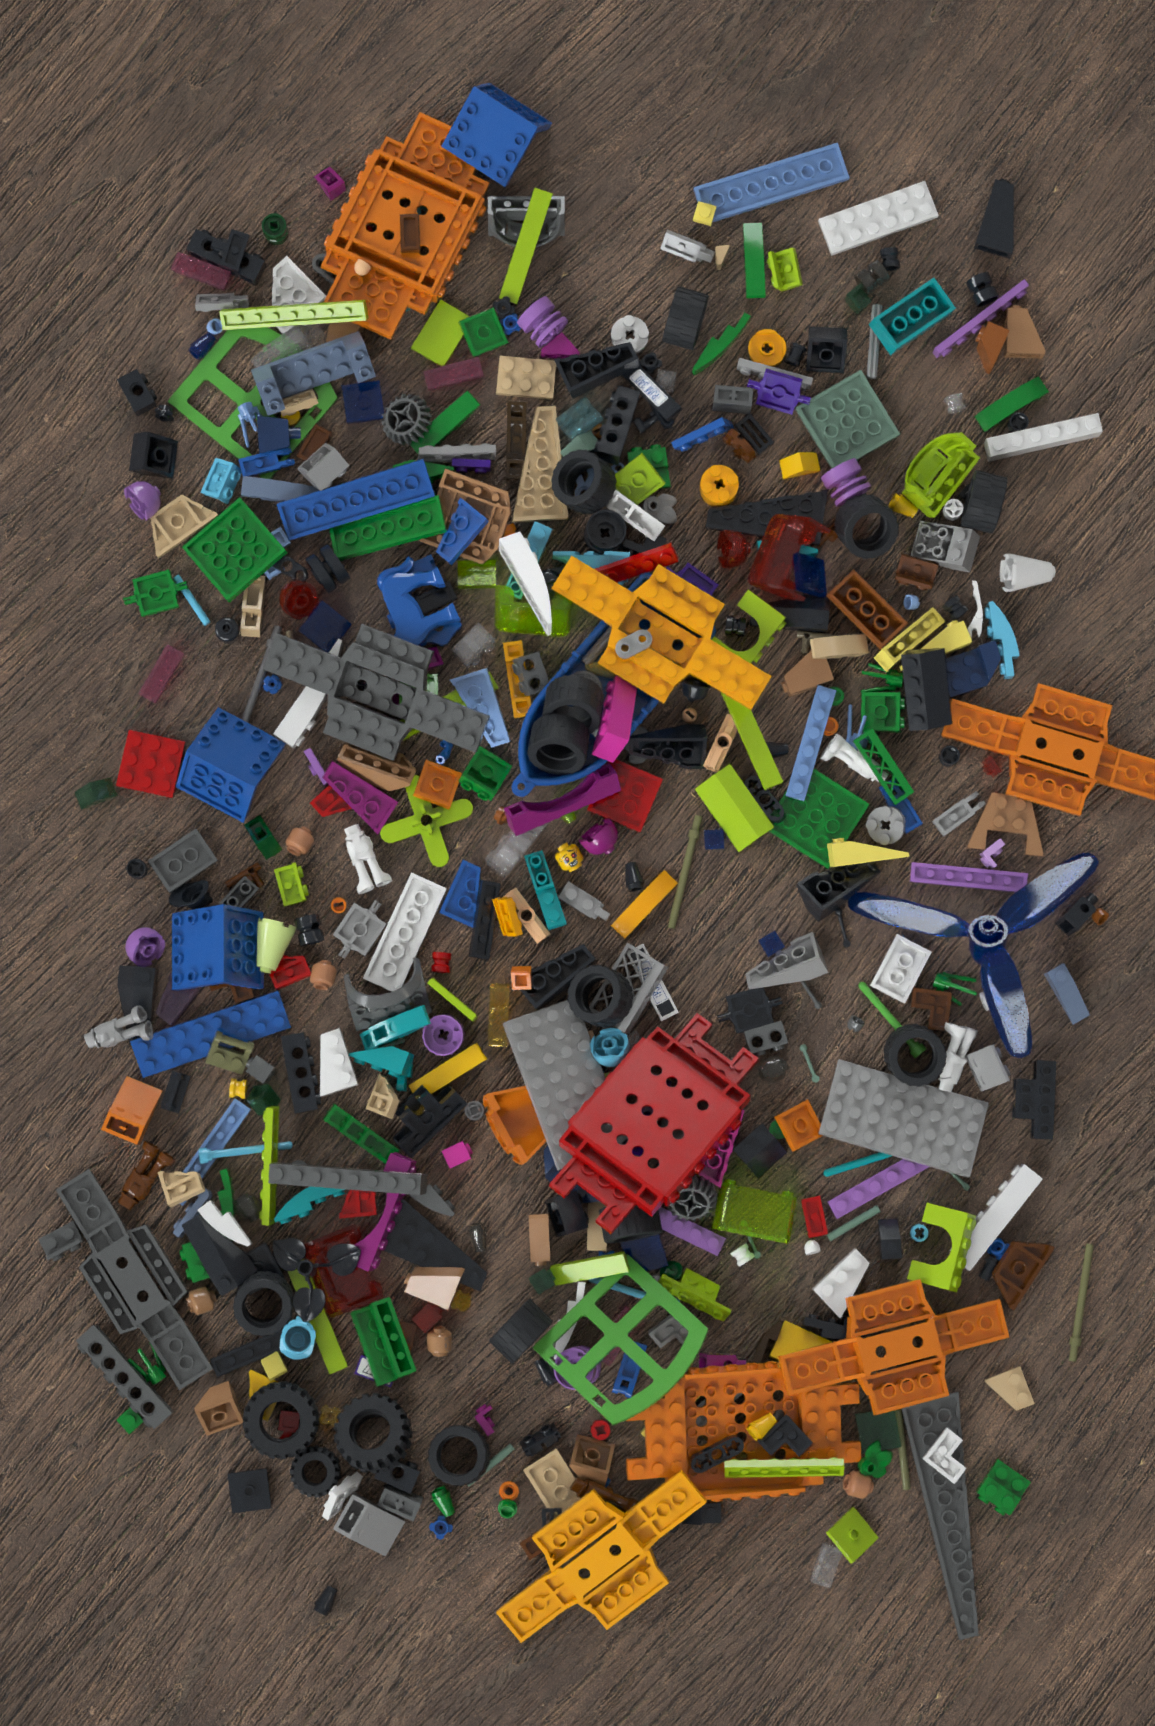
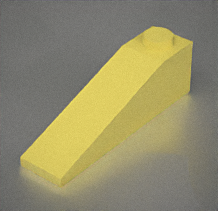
(951, 638)
(909, 639)
(850, 852)

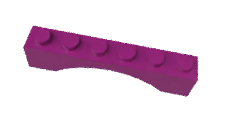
(529, 815)
(377, 1240)

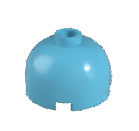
(610, 1047)

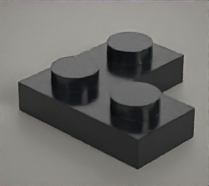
(786, 1432)

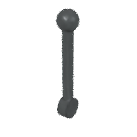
(818, 1005)

